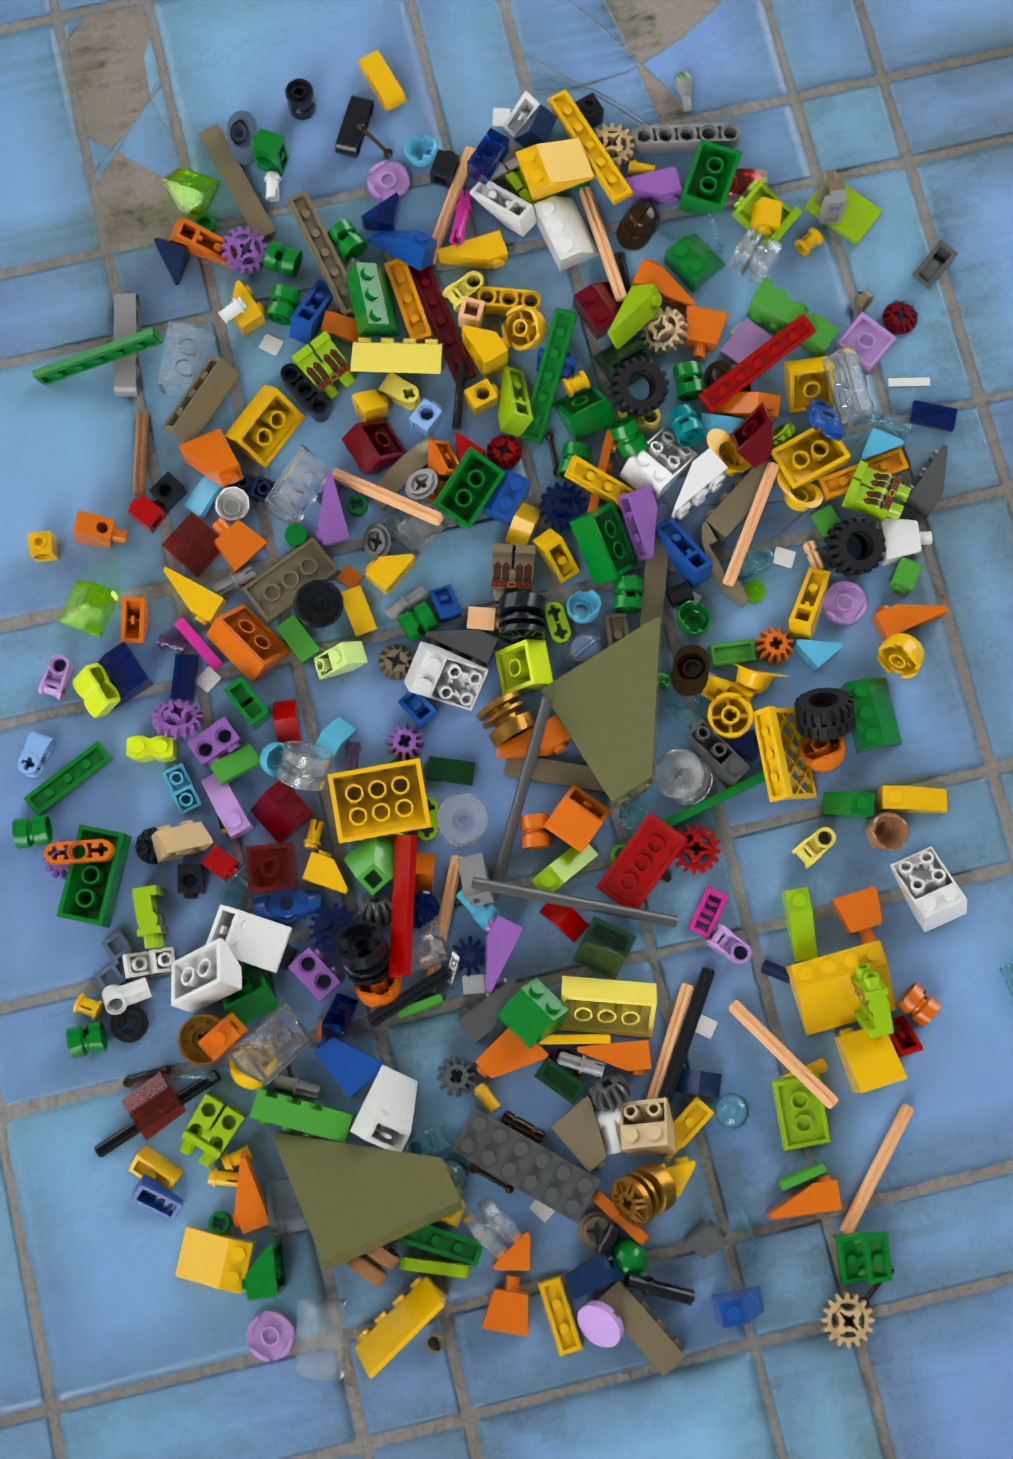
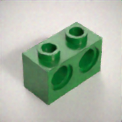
(247, 703)

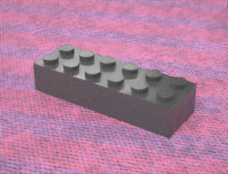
(526, 1165)

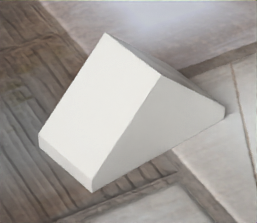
(522, 111)

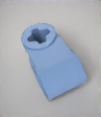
(37, 752)

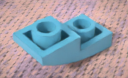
(722, 422)
(203, 496)
(181, 788)

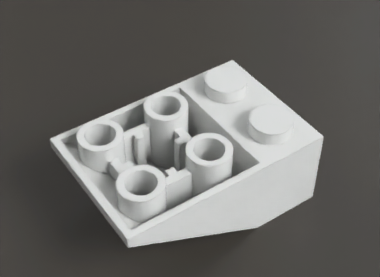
(658, 463)
(703, 477)
(445, 676)
(929, 889)
(251, 937)
(387, 1110)

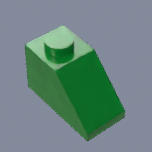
(848, 804)

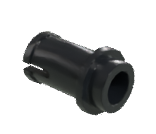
(608, 1240)

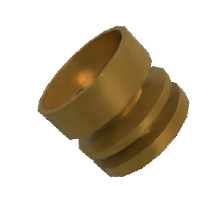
(504, 716)
(191, 1034)
(643, 1193)

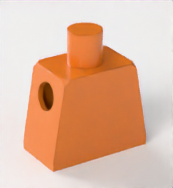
(703, 330)
(88, 529)
(237, 543)
(859, 913)
(222, 1036)
(508, 1308)

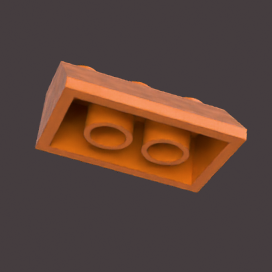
(247, 642)

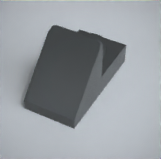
(935, 264)

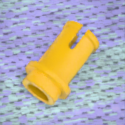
(638, 168)
(313, 836)
(486, 1096)
(233, 1159)
(223, 1178)

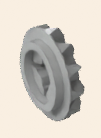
(422, 476)

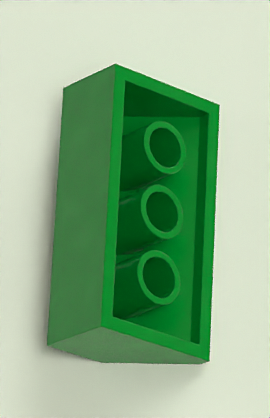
(94, 887)

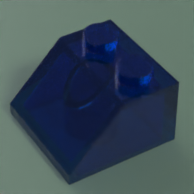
(125, 672)

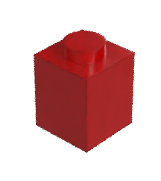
(146, 513)
(221, 863)

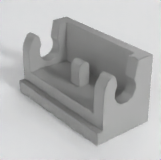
(471, 867)

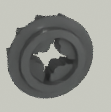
(374, 548)

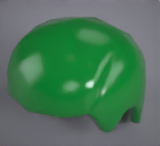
(693, 619)
(630, 1256)

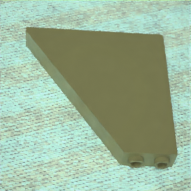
(613, 711)
(364, 1194)

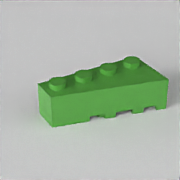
(776, 311)
(301, 1115)

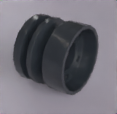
(331, 601)
(521, 617)
(364, 953)

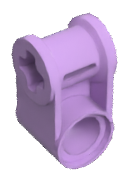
(57, 679)
(728, 944)

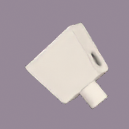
(902, 539)

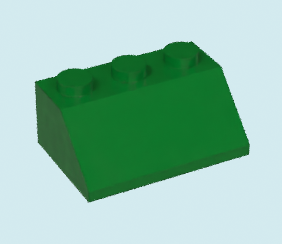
(709, 179)
(372, 300)
(468, 488)
(603, 543)
(873, 715)
(267, 1274)

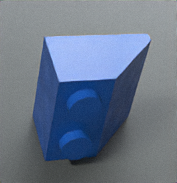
(507, 497)

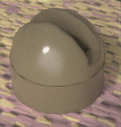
(863, 299)
(432, 1344)

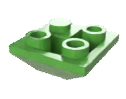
(372, 862)

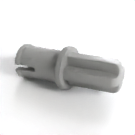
(234, 580)
(406, 603)
(582, 1064)
(296, 1086)

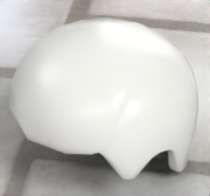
(232, 504)

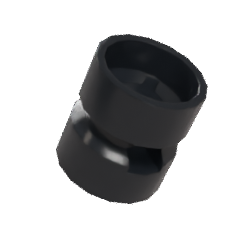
(300, 99)

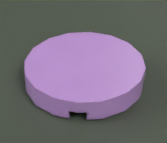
(387, 179)
(844, 603)
(600, 1324)
(270, 1335)

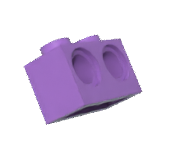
(211, 737)
(311, 978)

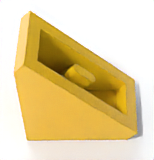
(523, 525)

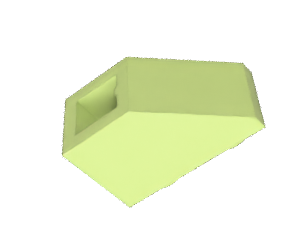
(340, 659)

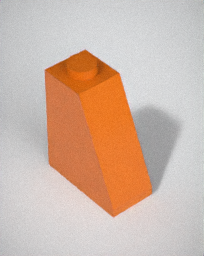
(213, 458)
(508, 1055)

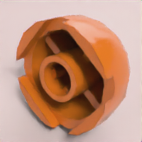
(821, 754)
(379, 994)

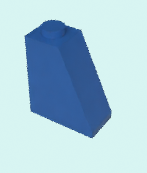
(347, 1064)
(738, 1306)

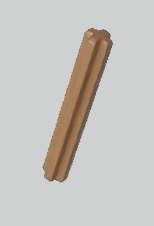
(140, 452)

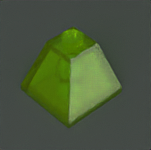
(191, 191)
(89, 607)

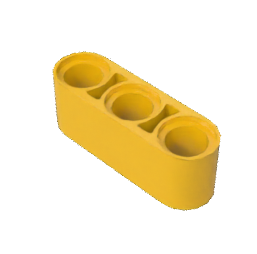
(382, 81)
(499, 295)

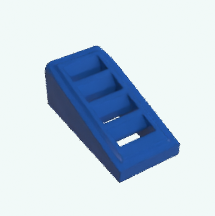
(153, 1187)

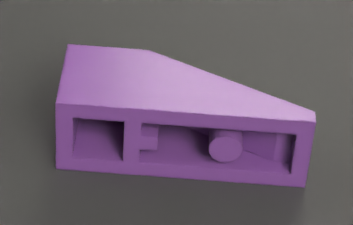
(656, 186)
(640, 516)
(331, 520)
(499, 944)

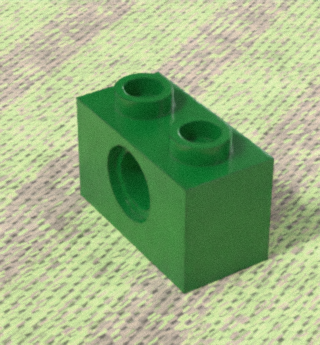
(270, 151)

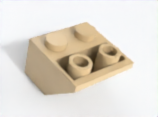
(647, 1128)

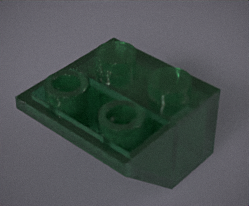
(612, 358)
(604, 948)

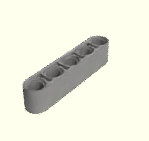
(675, 135)
(125, 324)

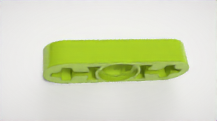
(434, 1266)

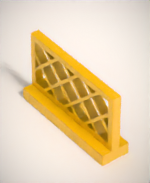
(775, 755)

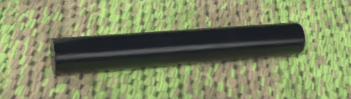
(459, 395)

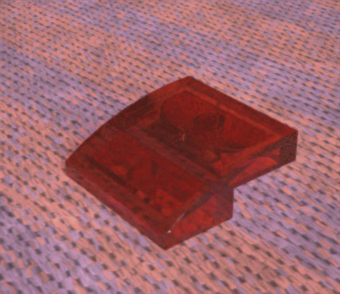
(193, 545)
(153, 1105)

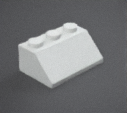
(564, 231)
(204, 976)

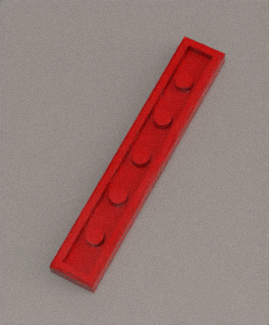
(756, 363)
(402, 907)

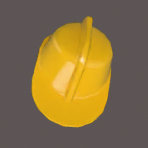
(723, 447)
(800, 498)
(754, 679)

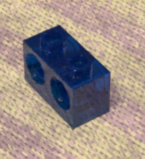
(488, 156)

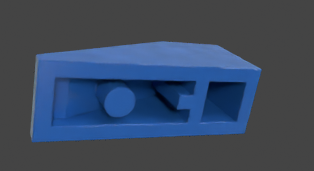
(411, 247)
(310, 313)
(684, 553)

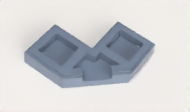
(116, 946)

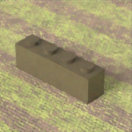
(201, 400)
(736, 504)
(642, 1328)

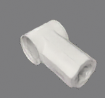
(125, 994)
(610, 1127)

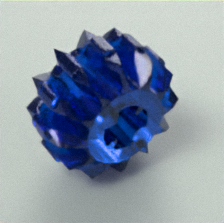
(425, 908)
(472, 948)

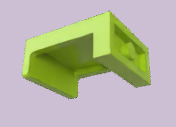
(744, 208)

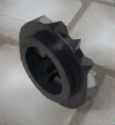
(143, 849)
(127, 1034)

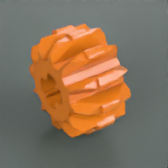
(780, 639)

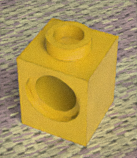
(481, 405)
(43, 546)

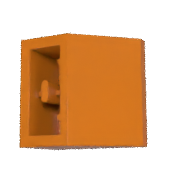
(577, 818)

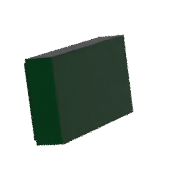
(450, 771)
(560, 1080)

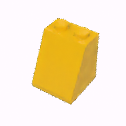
(868, 1061)

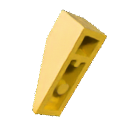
(479, 252)
(202, 602)
(809, 604)
(911, 799)

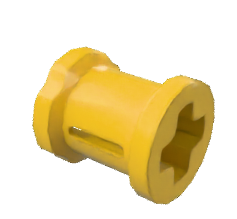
(809, 241)
(576, 383)
(88, 1006)

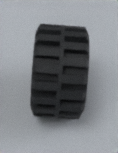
(654, 377)
(871, 546)
(824, 713)

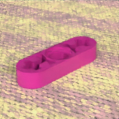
(198, 644)

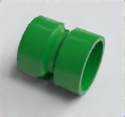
(346, 239)
(285, 259)
(284, 300)
(689, 380)
(626, 433)
(569, 450)
(624, 587)
(418, 621)
(27, 832)
(87, 1039)

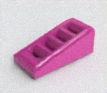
(715, 915)

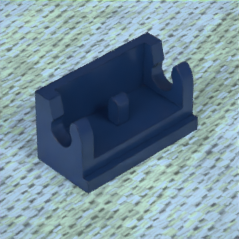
(593, 1276)

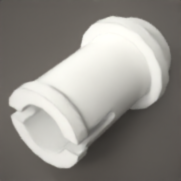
(272, 186)
(233, 310)

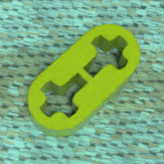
(552, 624)
(433, 817)

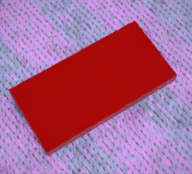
(642, 862)

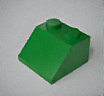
(692, 261)
(585, 412)
(254, 997)
(533, 1013)

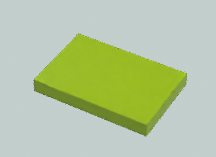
(857, 217)
(799, 1114)

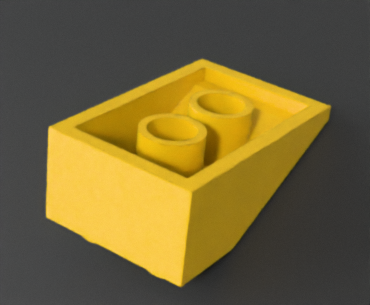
(553, 167)
(810, 457)
(215, 1259)

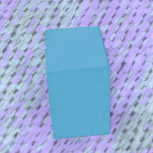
(878, 444)
(816, 652)
(335, 736)

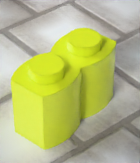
(96, 690)
(157, 748)

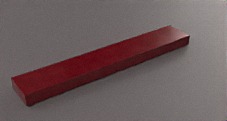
(441, 321)

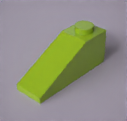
(635, 312)
(514, 402)
(563, 869)
(800, 923)

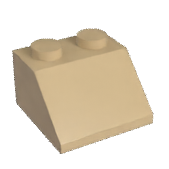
(180, 841)

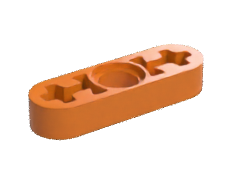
(62, 846)
(609, 1208)

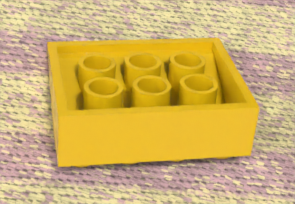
(379, 800)
(825, 987)
(400, 1324)

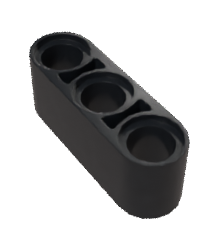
(349, 138)
(303, 383)

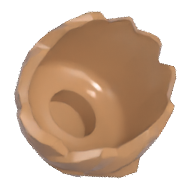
(887, 831)

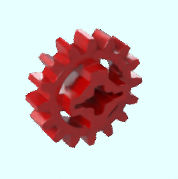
(706, 850)

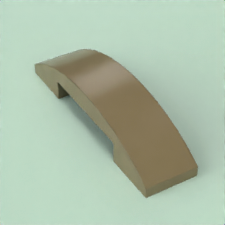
(410, 462)
(734, 593)

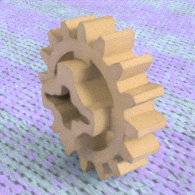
(612, 140)
(664, 332)
(853, 1312)

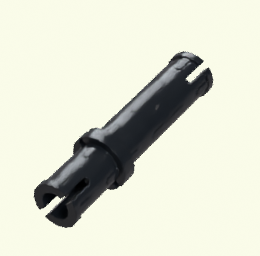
(649, 1287)

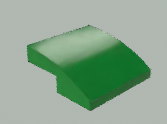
(863, 1257)

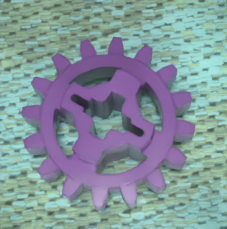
(237, 245)
(177, 719)

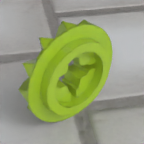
(782, 433)

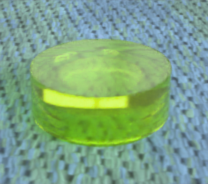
(755, 591)

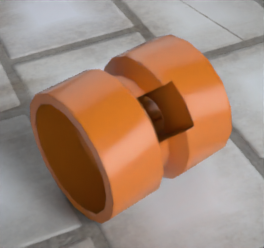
(535, 835)
(918, 1004)

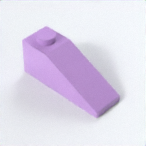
(227, 807)

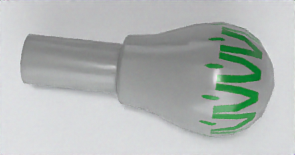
(683, 83)

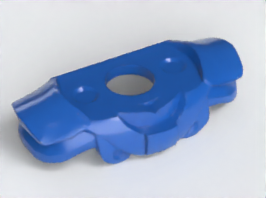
(831, 426)
(305, 903)

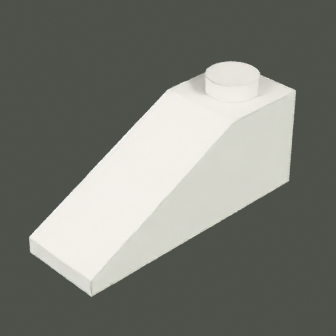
(505, 206)

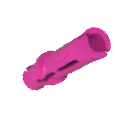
(463, 212)

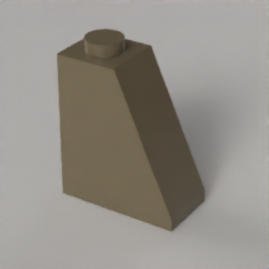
(582, 1135)

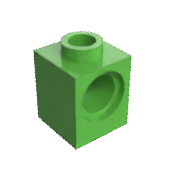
(904, 576)

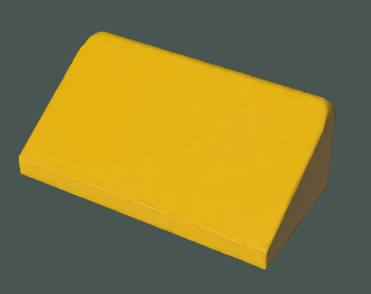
(156, 1166)

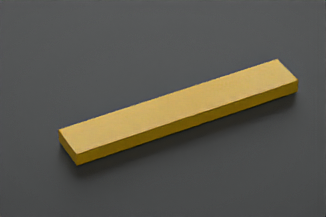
(598, 158)

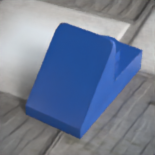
(445, 603)
(418, 709)

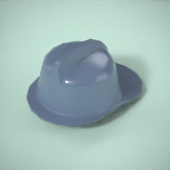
(239, 133)
(584, 645)

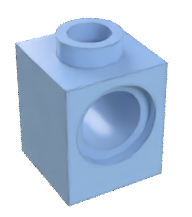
(422, 426)

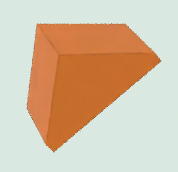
(441, 458)
(134, 620)
(424, 872)
(517, 1256)

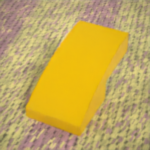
(358, 610)
(717, 686)

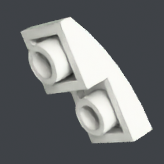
(148, 962)

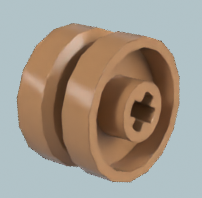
(370, 1263)

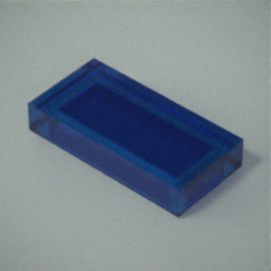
(933, 416)
(185, 677)

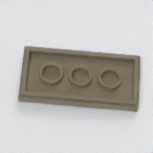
(276, 587)

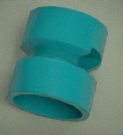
(686, 425)

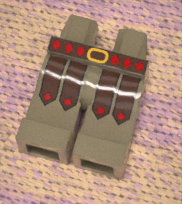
(509, 579)

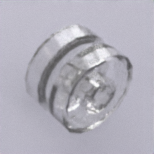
(304, 765)
(683, 776)
(464, 834)
(489, 1230)

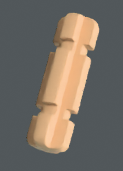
(813, 556)

